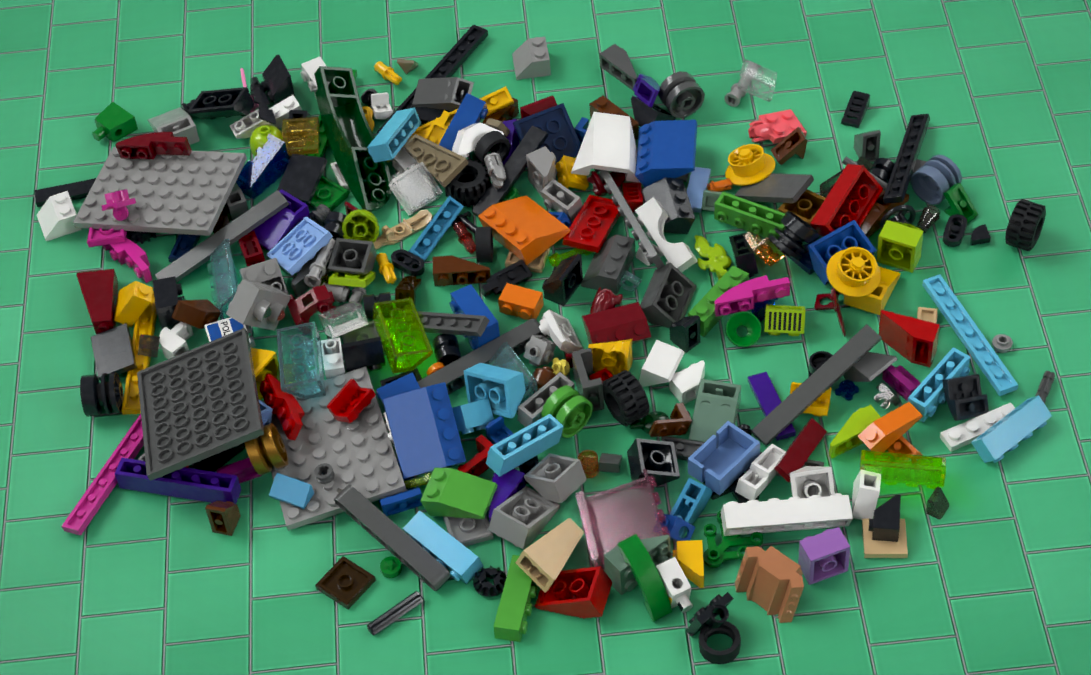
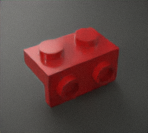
(350, 402)

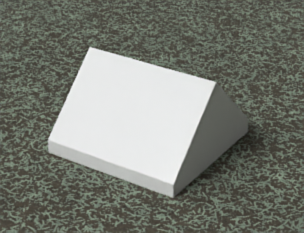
(660, 364)

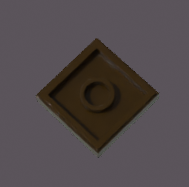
(345, 582)

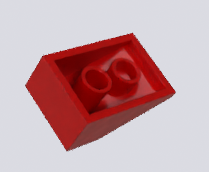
(577, 593)

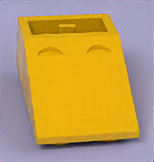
(876, 300)

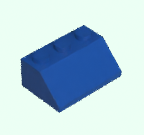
(840, 239)

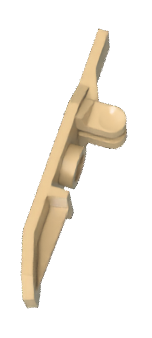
(407, 228)

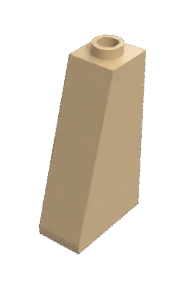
(548, 555)

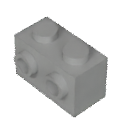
(561, 199)

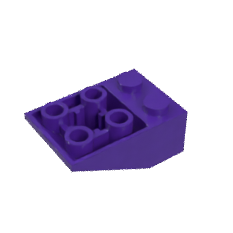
(280, 224)

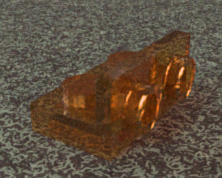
(764, 248)

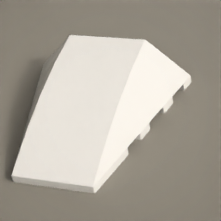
(608, 146)

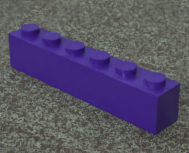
(182, 483)

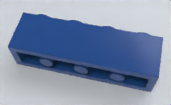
(469, 112)

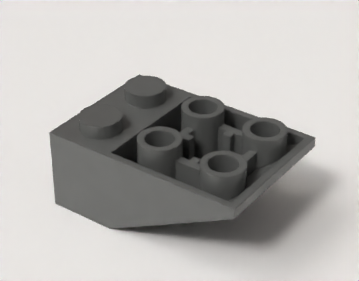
(441, 92)

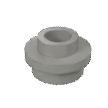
(1002, 343)

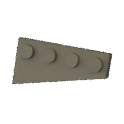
(439, 161)

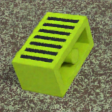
(784, 320)

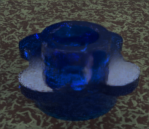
(847, 390)

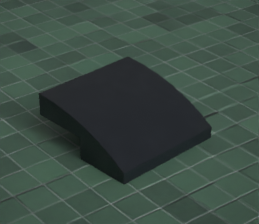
(965, 397)

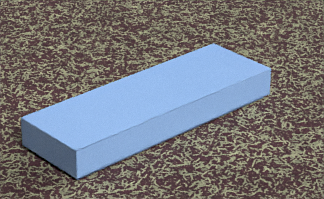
(697, 184)

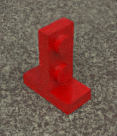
(477, 464)

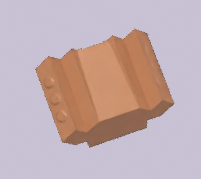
(771, 581)

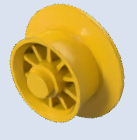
(749, 165)
(853, 272)

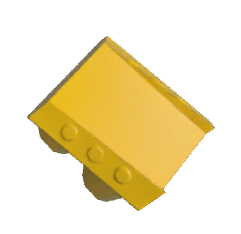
(613, 355)

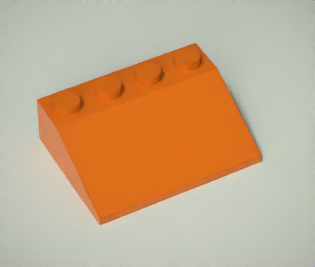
(523, 227)

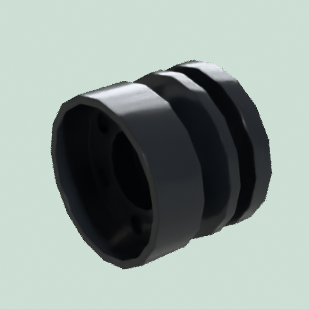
(793, 235)
(98, 394)

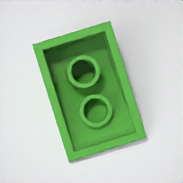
(457, 494)

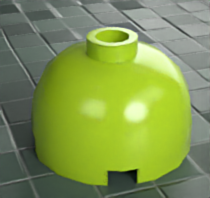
(259, 135)
(360, 226)

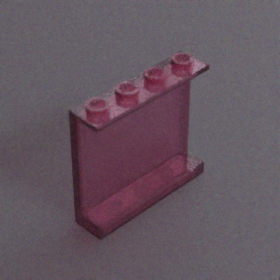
(620, 514)

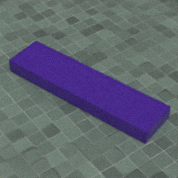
(768, 399)

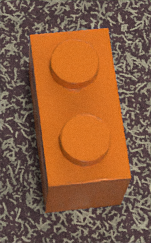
(520, 302)

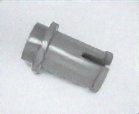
(357, 294)

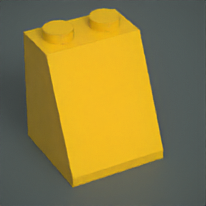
(264, 363)

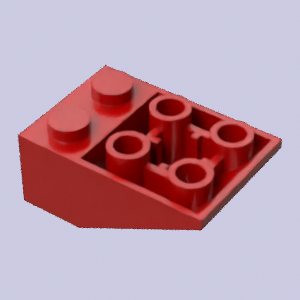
(910, 337)

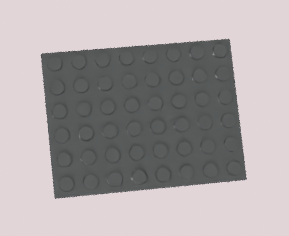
(199, 404)

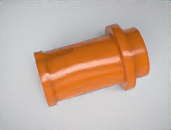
(719, 186)

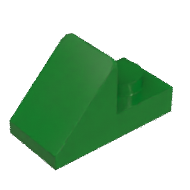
(959, 203)

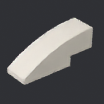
(760, 473)

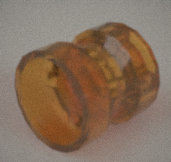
(589, 462)

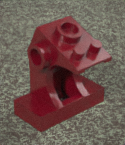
(302, 310)

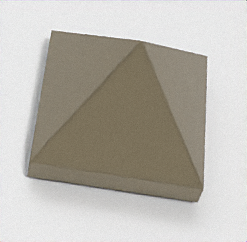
(407, 65)

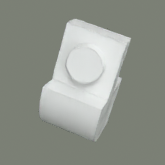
(174, 341)

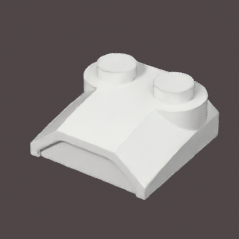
(560, 331)

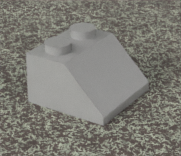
(532, 59)
(541, 168)
(556, 477)

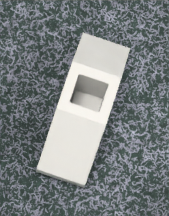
(468, 137)

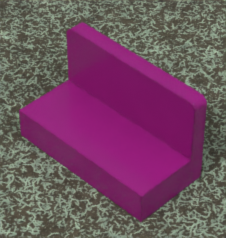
(900, 380)
(242, 468)

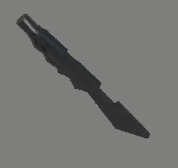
(261, 98)

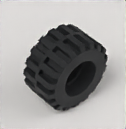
(469, 184)
(1025, 225)
(625, 398)

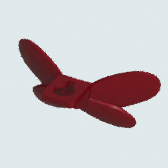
(833, 296)

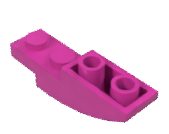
(133, 256)
(747, 293)

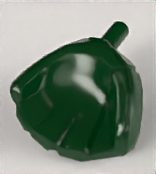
(647, 421)

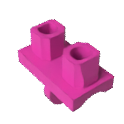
(118, 201)

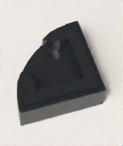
(980, 235)

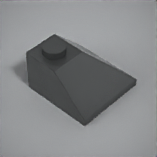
(869, 367)

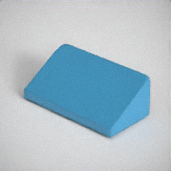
(291, 491)

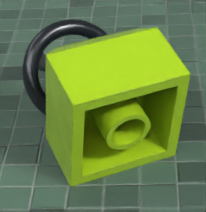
(899, 240)

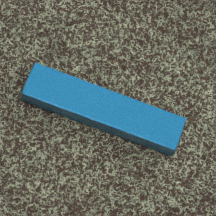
(436, 228)

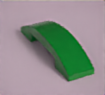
(647, 576)

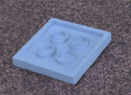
(300, 245)

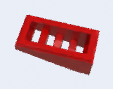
(635, 198)

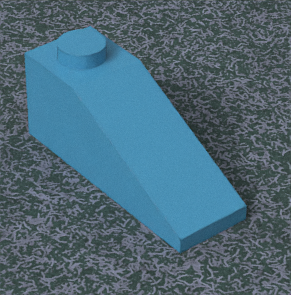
(691, 503)

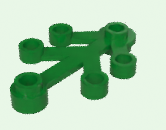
(727, 541)

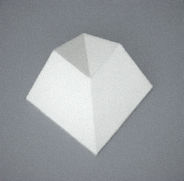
(812, 481)

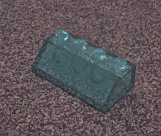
(224, 277)
(301, 361)

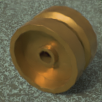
(267, 450)

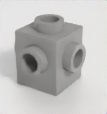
(539, 350)

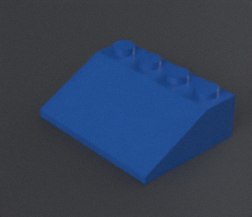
(665, 150)
(424, 430)

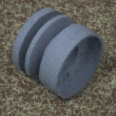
(935, 178)

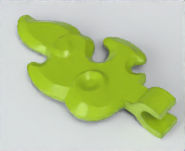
(717, 256)

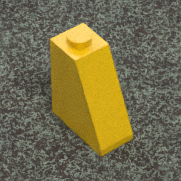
(132, 302)

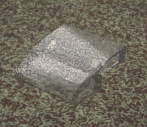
(757, 80)

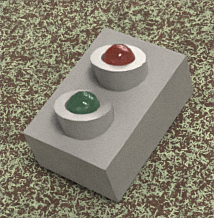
(258, 305)

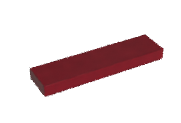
(800, 449)

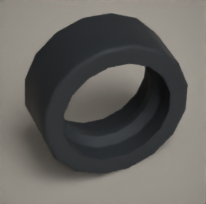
(488, 141)
(484, 244)
(722, 656)

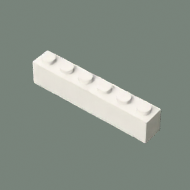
(786, 515)

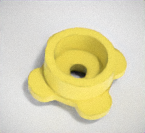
(560, 366)

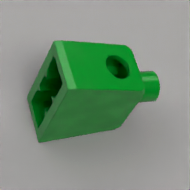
(114, 123)

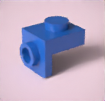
(497, 431)

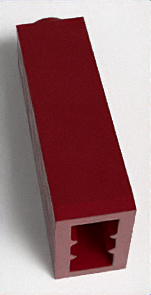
(100, 296)

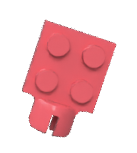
(774, 126)

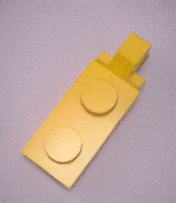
(438, 128)

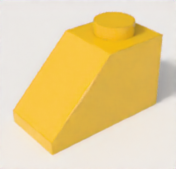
(690, 558)

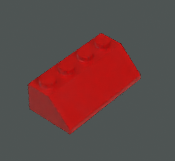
(848, 200)

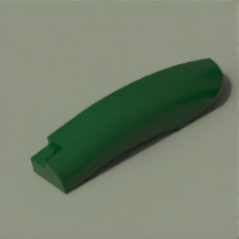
(350, 136)

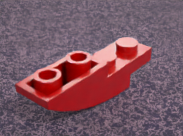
(283, 405)

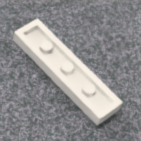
(968, 431)

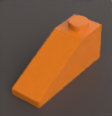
(889, 428)

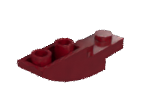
(152, 144)

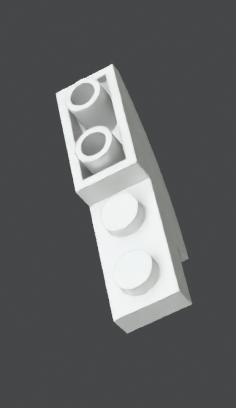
(244, 127)

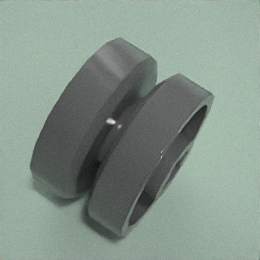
(681, 94)

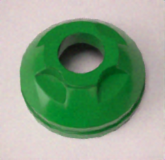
(748, 321)

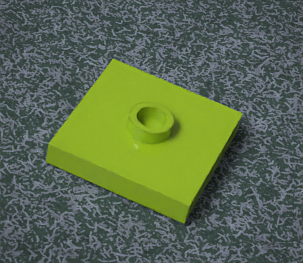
(352, 280)

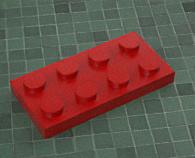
(592, 224)

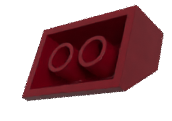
(617, 324)

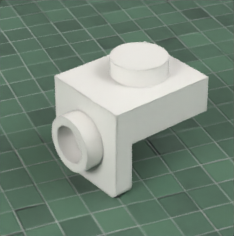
(381, 106)

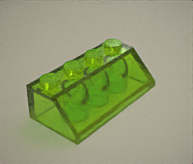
(401, 334)
(905, 468)

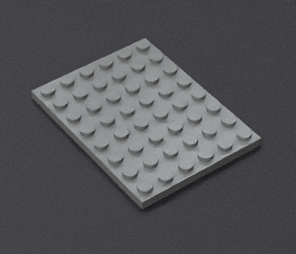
(170, 192)
(355, 450)

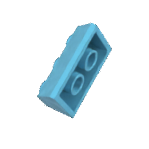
(501, 385)

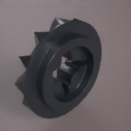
(486, 588)

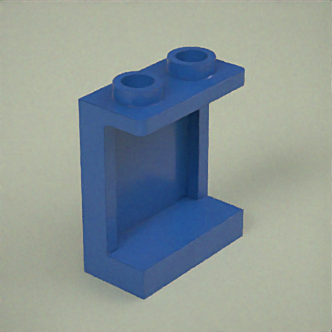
(401, 502)

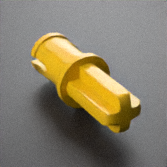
(387, 73)
(386, 268)

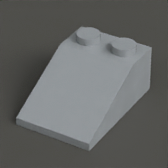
(522, 517)

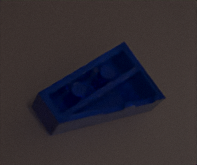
(264, 168)

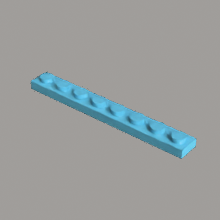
(970, 335)

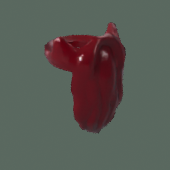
(598, 186)
(605, 300)

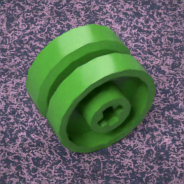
(569, 409)

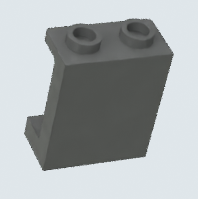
(582, 369)

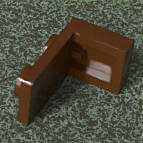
(677, 425)

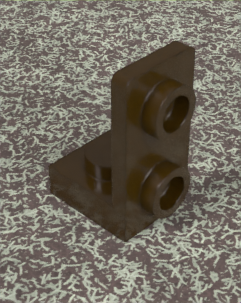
(407, 288)

